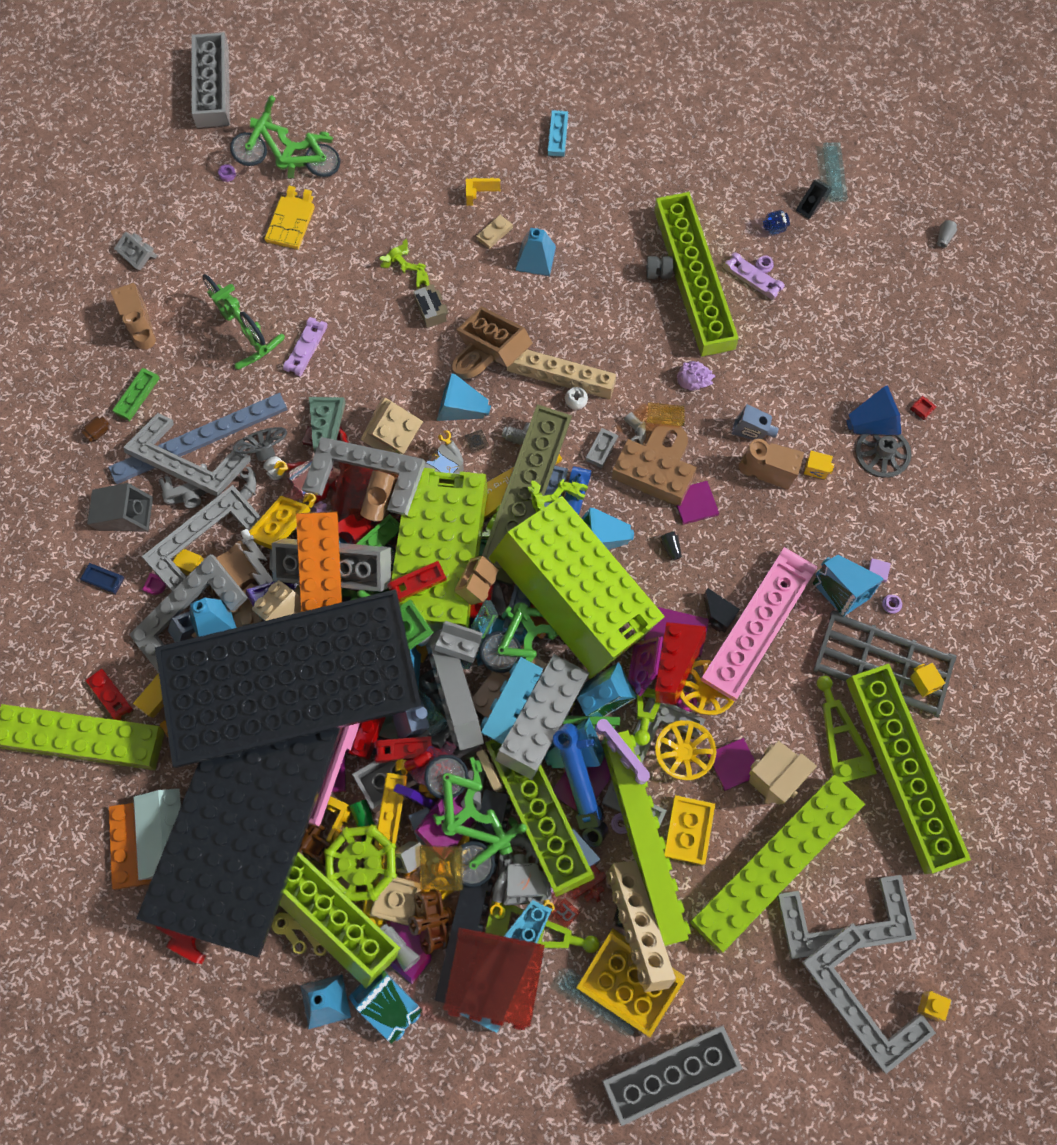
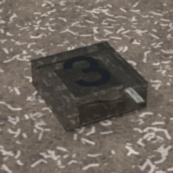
(476, 441)

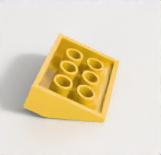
(615, 985)

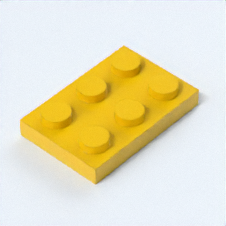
(277, 521)
(689, 830)

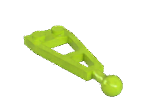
(642, 737)
(852, 768)
(499, 926)

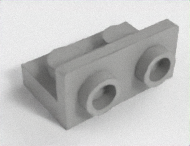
(134, 250)
(459, 641)

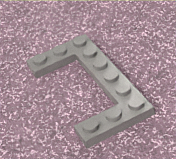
(143, 448)
(405, 466)
(160, 555)
(206, 573)
(666, 714)
(897, 929)
(884, 1052)

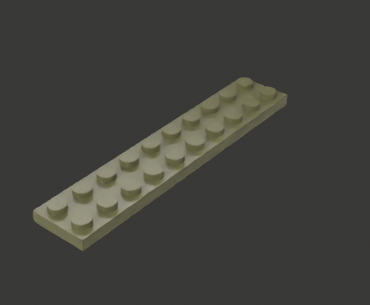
(535, 464)

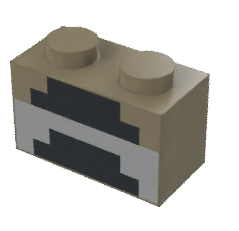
(430, 305)

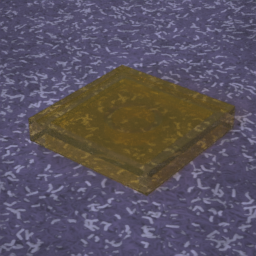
(665, 414)
(441, 867)

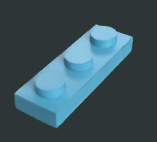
(558, 133)

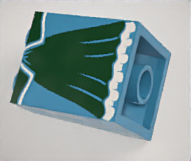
(846, 583)
(606, 692)
(386, 1006)

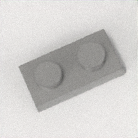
(601, 448)

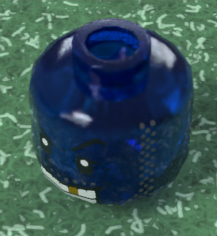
(776, 222)

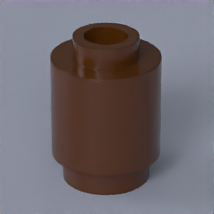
(95, 428)

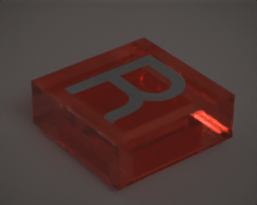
(565, 913)

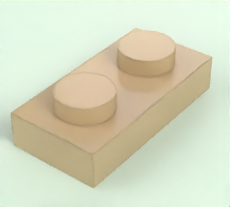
(494, 231)

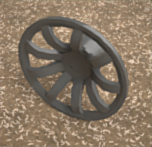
(263, 449)
(884, 449)

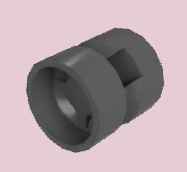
(659, 267)

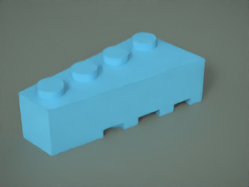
(511, 701)

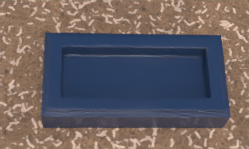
(102, 578)

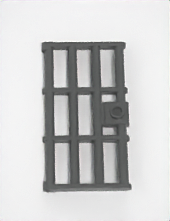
(867, 647)

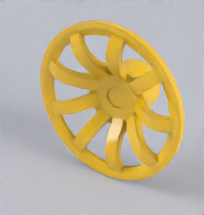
(704, 693)
(685, 751)

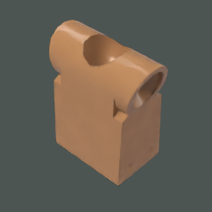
(134, 315)
(771, 463)
(378, 496)
(237, 566)

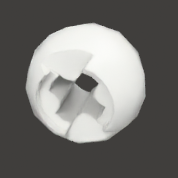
(576, 404)
(269, 466)

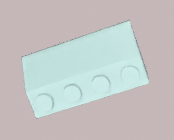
(154, 820)

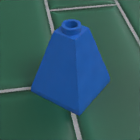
(876, 415)

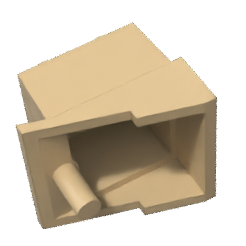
(391, 428)
(278, 602)
(780, 773)

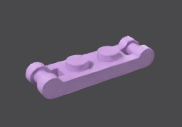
(753, 276)
(305, 346)
(617, 744)

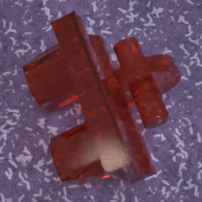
(589, 886)

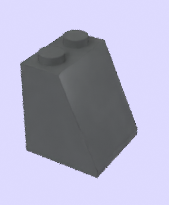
(120, 509)

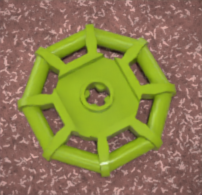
(360, 850)

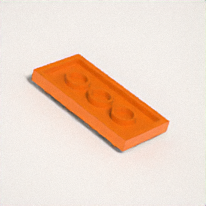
(123, 848)

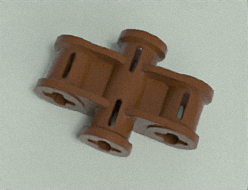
(314, 845)
(431, 921)

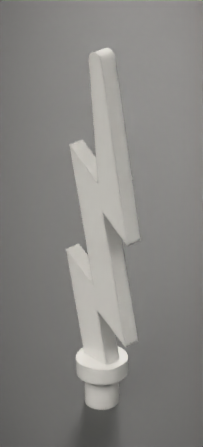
(254, 557)

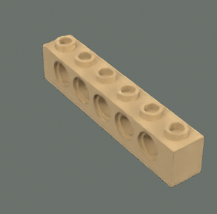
(564, 373)
(655, 953)

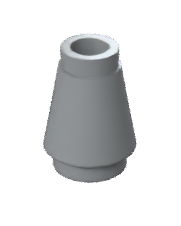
(946, 233)

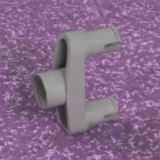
(185, 493)

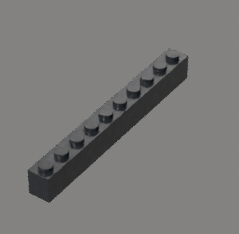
(471, 901)

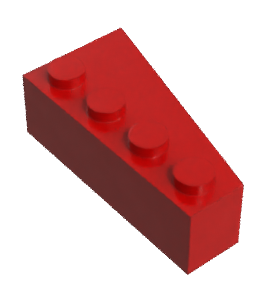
(678, 655)

